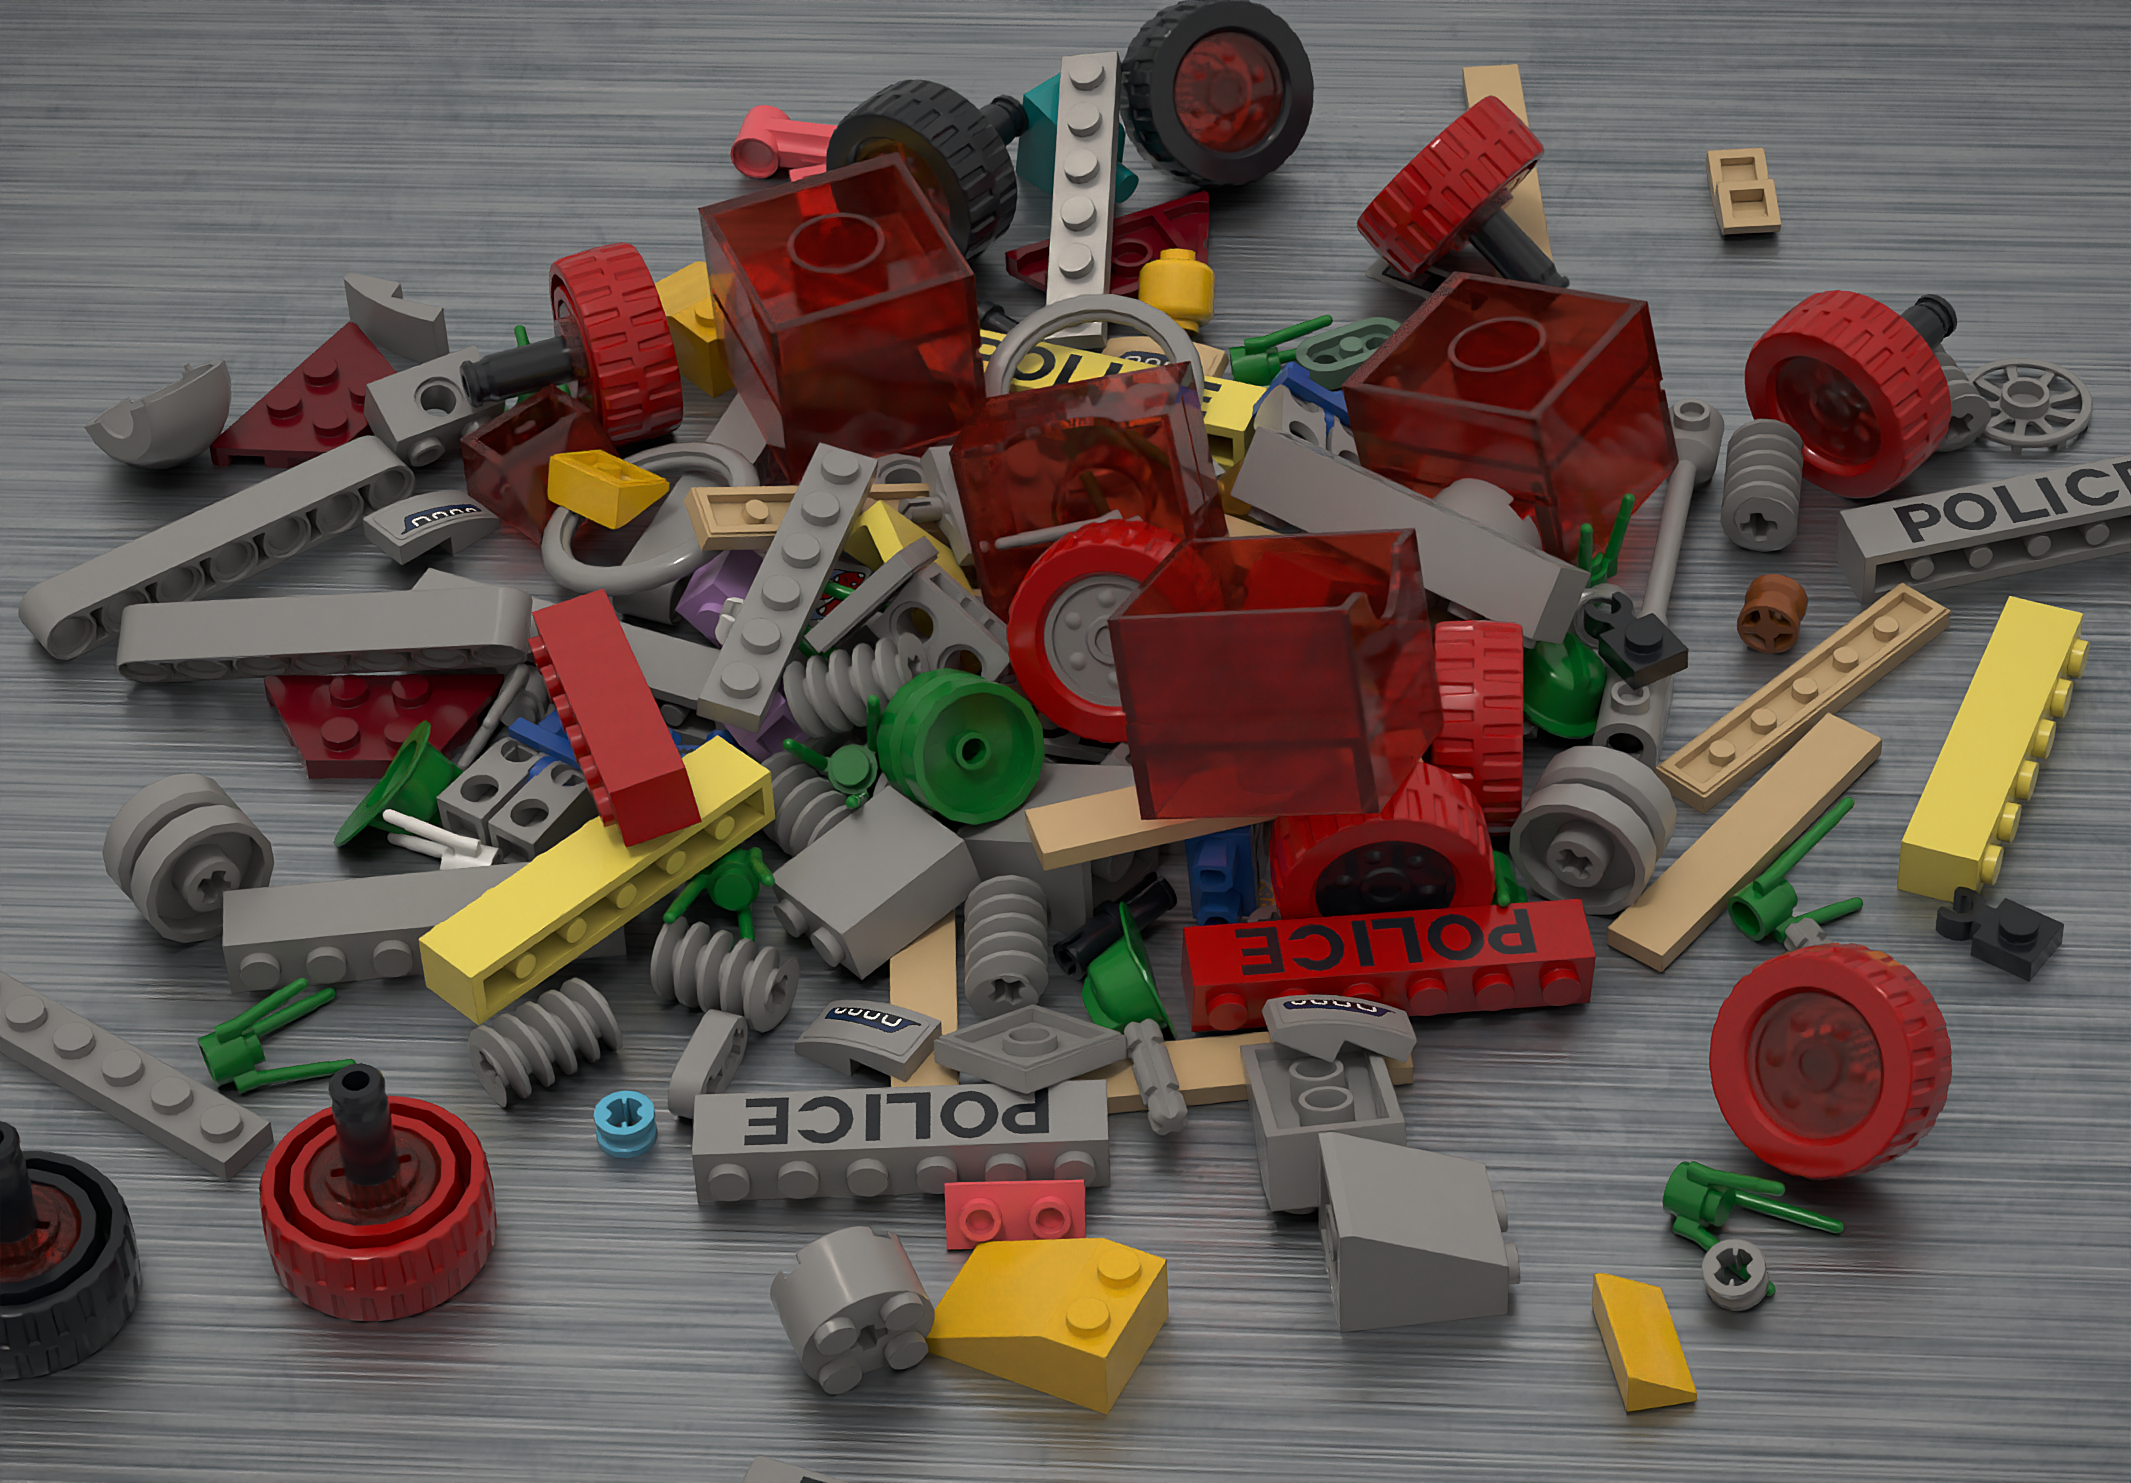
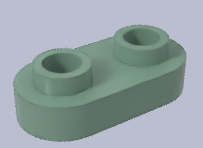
(1341, 351)

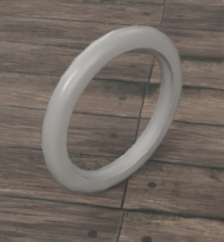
(1083, 310)
(663, 568)

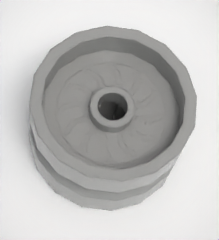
(1593, 829)
(180, 850)

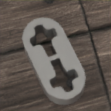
(708, 1060)

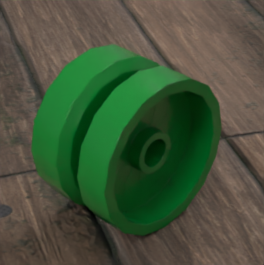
(960, 745)

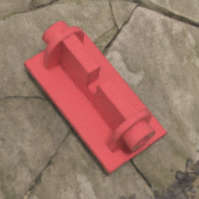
(1013, 1211)

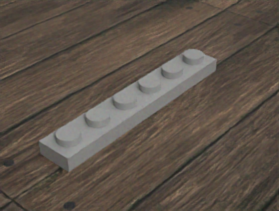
(1084, 188)
(787, 588)
(128, 1082)

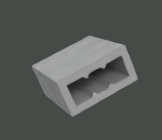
(874, 883)

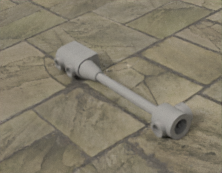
(1645, 712)

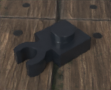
(1633, 647)
(2004, 936)

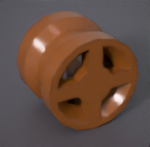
(1772, 613)

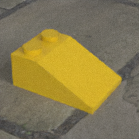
(692, 327)
(1055, 1315)

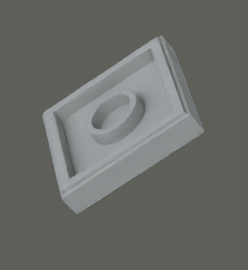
(871, 595)
(1030, 1048)

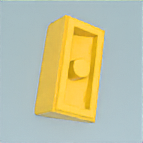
(602, 486)
(1641, 1343)

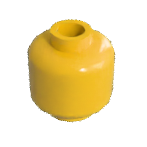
(1179, 288)

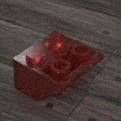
(511, 456)

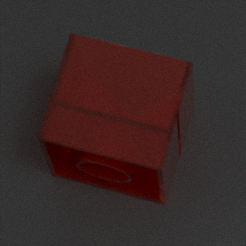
(844, 313)
(1524, 392)
(1077, 455)
(1277, 675)

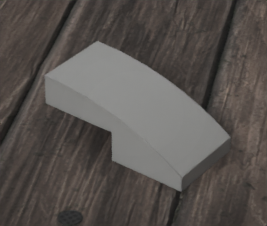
(395, 323)

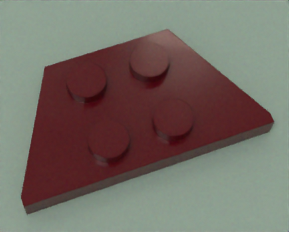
(1135, 242)
(311, 407)
(359, 722)

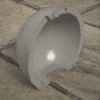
(168, 424)

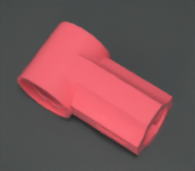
(774, 142)

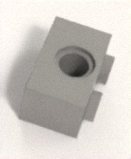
(399, 405)

